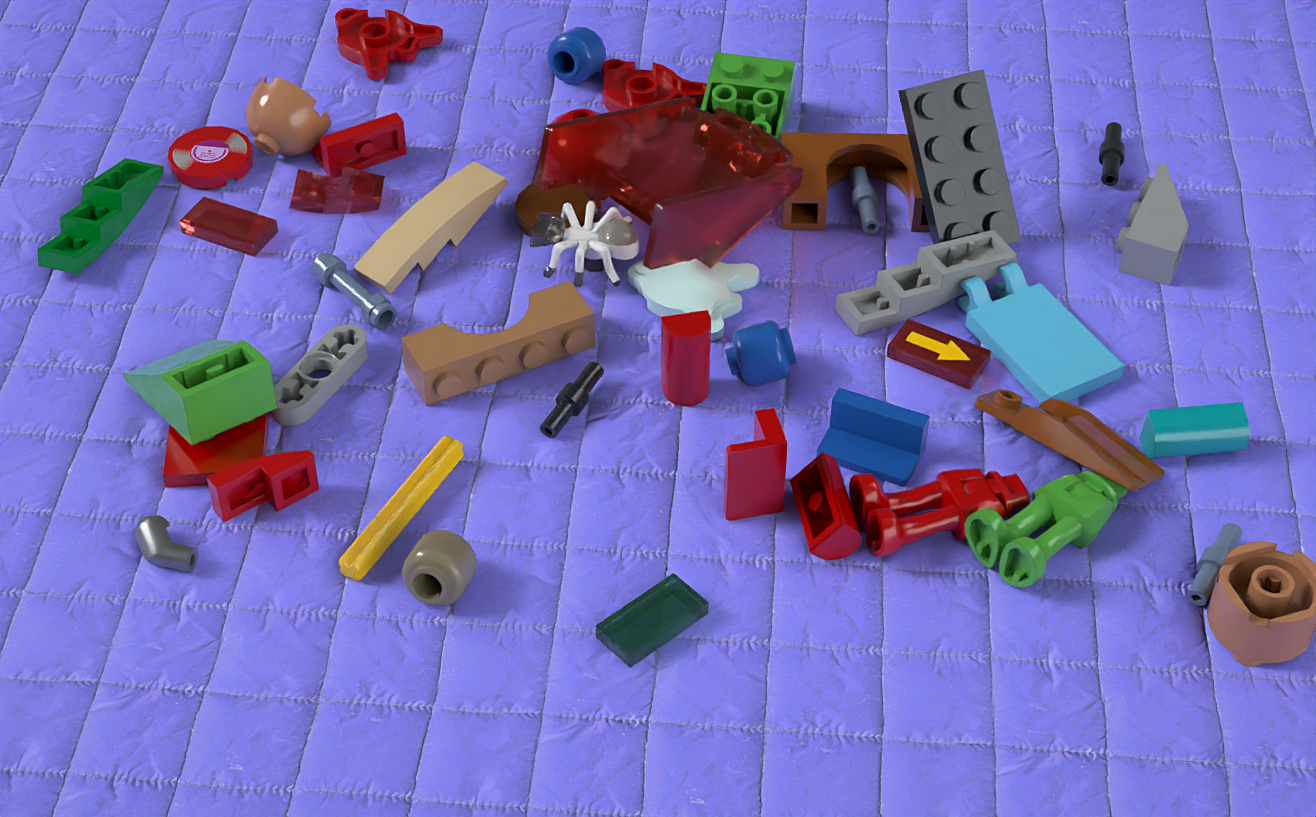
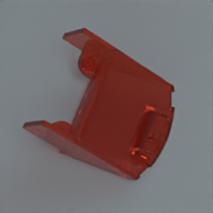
(676, 168)

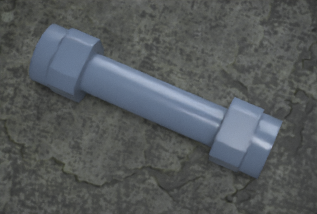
(374, 308)

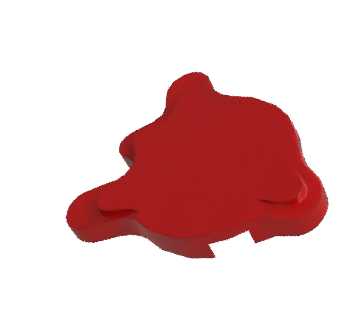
(382, 40)
(632, 88)

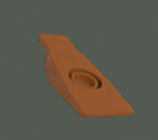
(1075, 435)

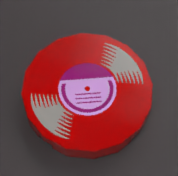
(210, 157)

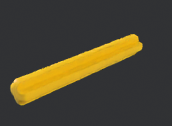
(400, 508)

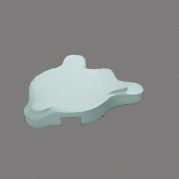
(694, 288)

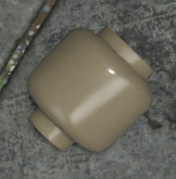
(439, 568)

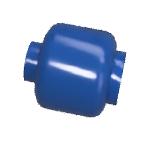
(576, 55)
(761, 353)

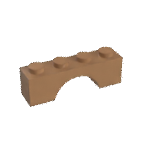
(452, 362)

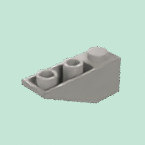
(1156, 231)

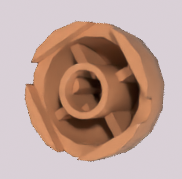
(284, 118)

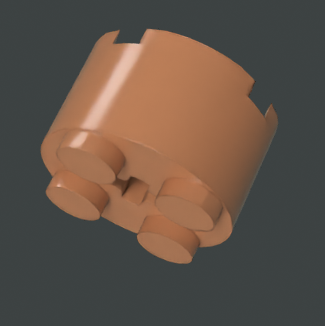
(1264, 604)

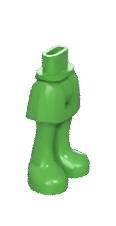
(1069, 506)

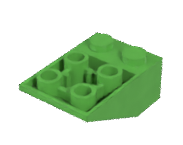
(753, 89)
(207, 387)

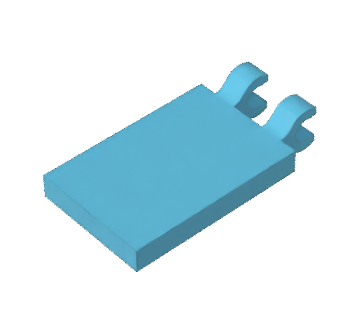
(1037, 337)

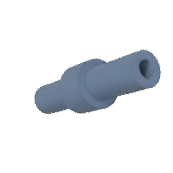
(864, 200)
(1210, 563)

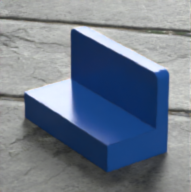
(875, 437)

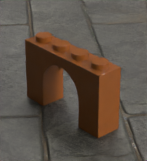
(831, 157)

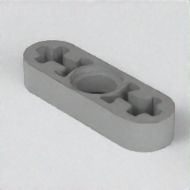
(322, 356)

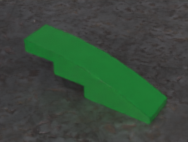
(106, 211)

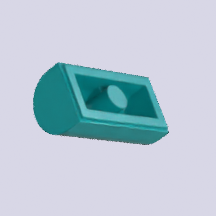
(1195, 430)

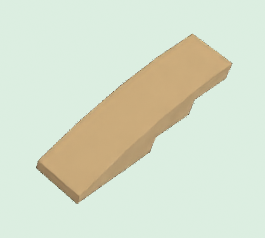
(429, 224)

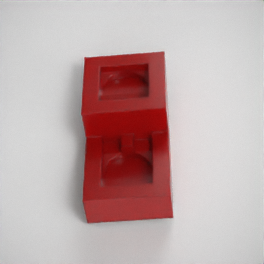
(270, 478)

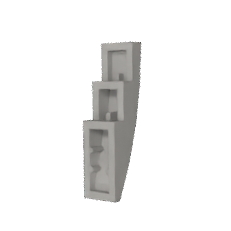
(924, 284)

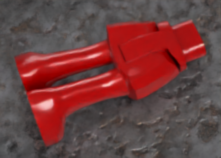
(953, 494)

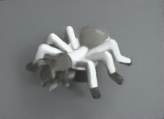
(596, 241)

